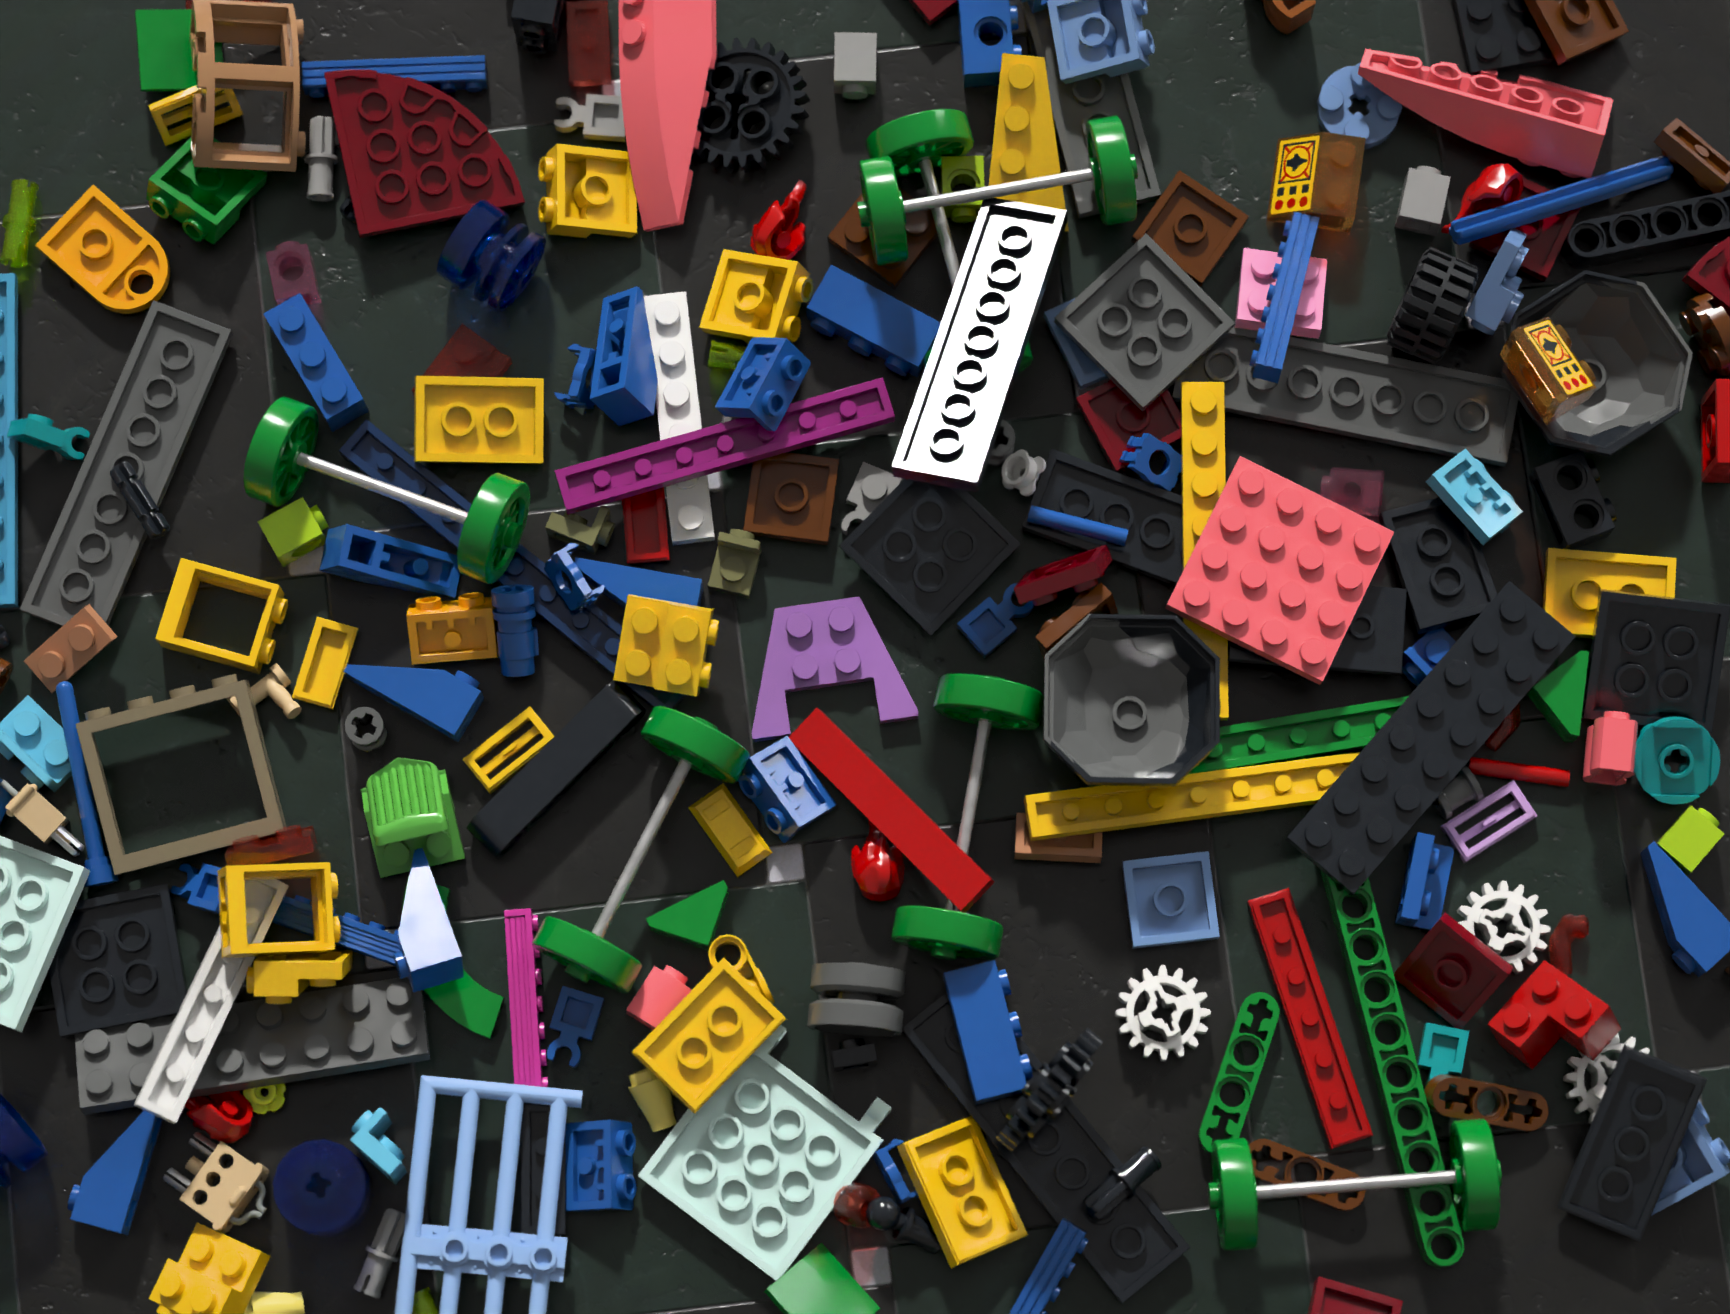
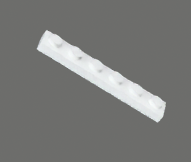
(678, 410)
(206, 1009)

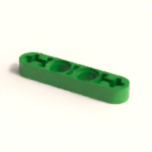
(1236, 1073)

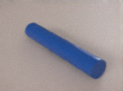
(1077, 525)

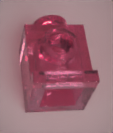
(1371, 489)

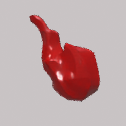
(1494, 187)
(775, 233)
(877, 867)
(224, 1117)

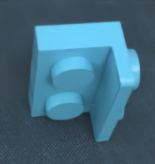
(1474, 496)
(37, 743)
(377, 1147)

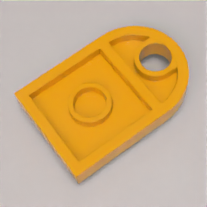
(105, 252)

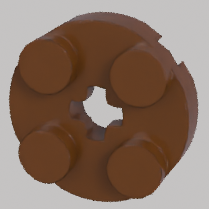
(1711, 332)

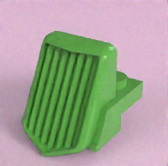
(408, 810)

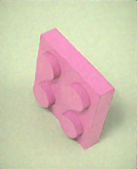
(1254, 284)

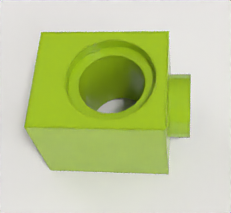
(957, 171)
(294, 530)
(1690, 838)

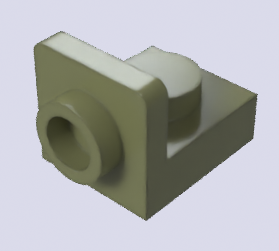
(574, 529)
(735, 563)

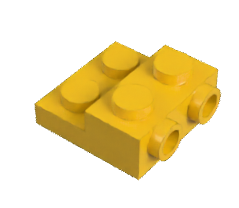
(587, 192)
(756, 297)
(665, 645)
(289, 975)
(210, 1277)

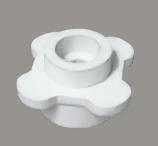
(1022, 472)

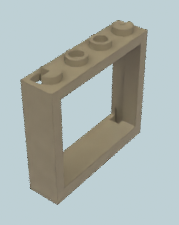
(179, 700)

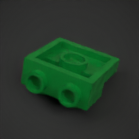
(201, 197)

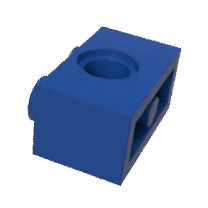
(979, 61)

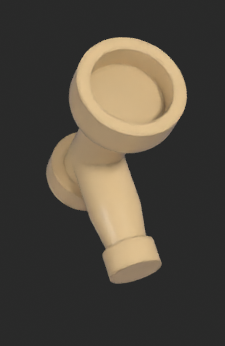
(274, 686)

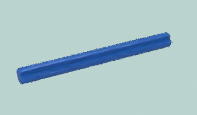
(1560, 200)

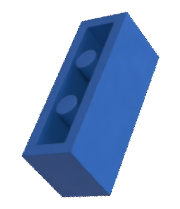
(872, 322)
(316, 362)
(987, 1031)

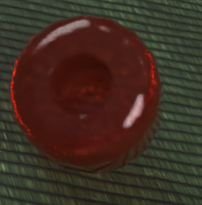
(852, 1203)

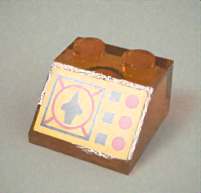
(1317, 178)
(1548, 368)

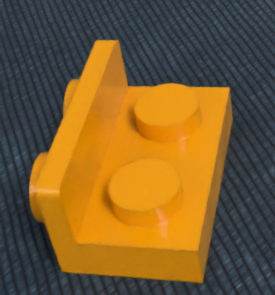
(451, 629)

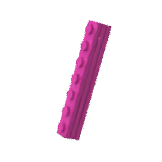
(524, 998)

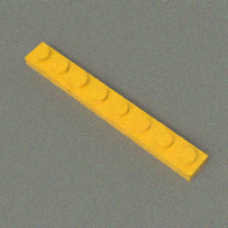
(1202, 485)
(1193, 798)

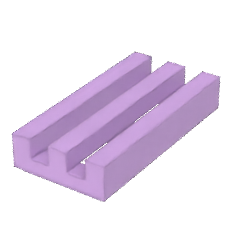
(1458, 841)

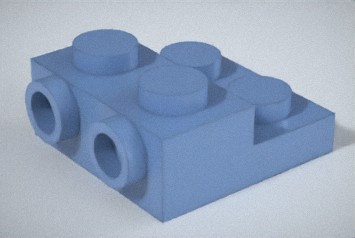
(1099, 37)
(1498, 293)
(1696, 1163)

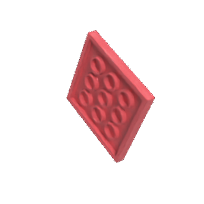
(1279, 570)

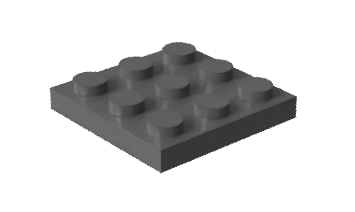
(1144, 322)

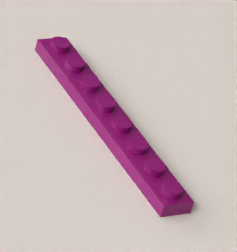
(723, 447)

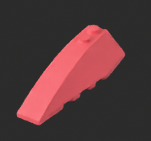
(663, 82)
(1521, 119)

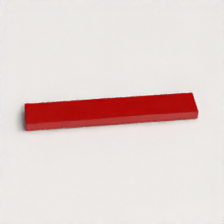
(891, 810)
(1309, 1018)

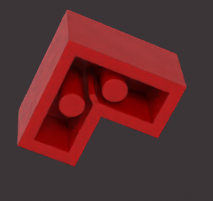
(1551, 1009)

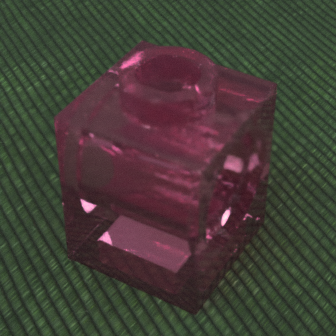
(286, 256)

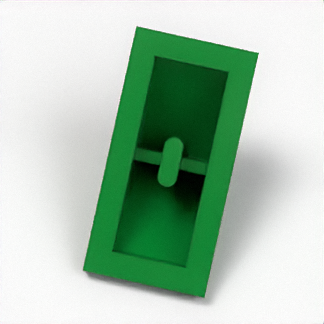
(1562, 696)
(694, 918)

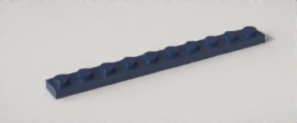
(585, 627)

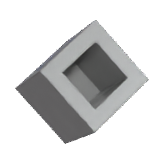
(855, 64)
(1422, 200)

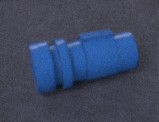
(515, 635)

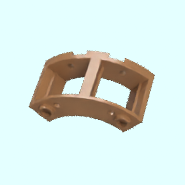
(245, 24)

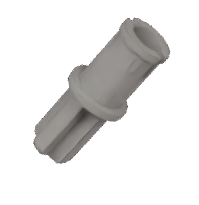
(321, 159)
(381, 1254)

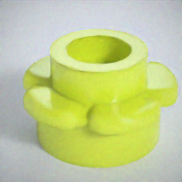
(271, 1102)

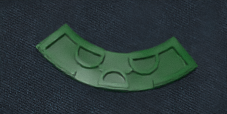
(464, 998)

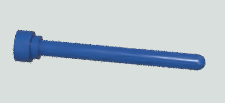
(99, 865)

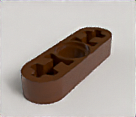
(1499, 1115)
(1276, 1153)

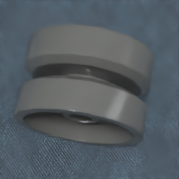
(856, 994)

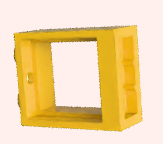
(181, 601)
(233, 909)

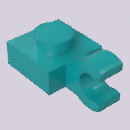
(40, 433)
(1442, 1051)

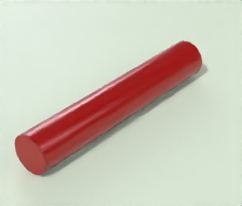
(1519, 771)

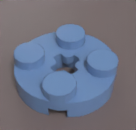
(1336, 101)

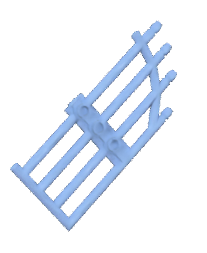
(477, 1250)

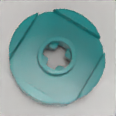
(1692, 777)

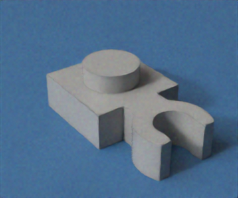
(600, 117)
(867, 492)

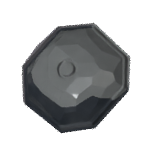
(1632, 351)
(1131, 700)

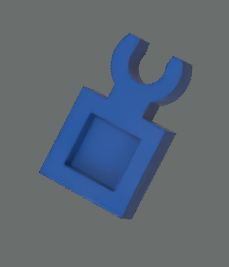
(991, 623)
(200, 887)
(575, 1018)

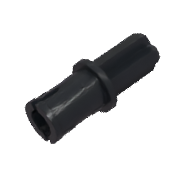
(1122, 1183)

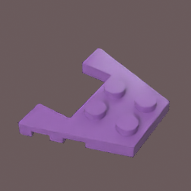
(826, 648)

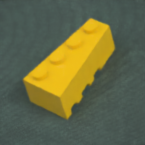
(1025, 131)

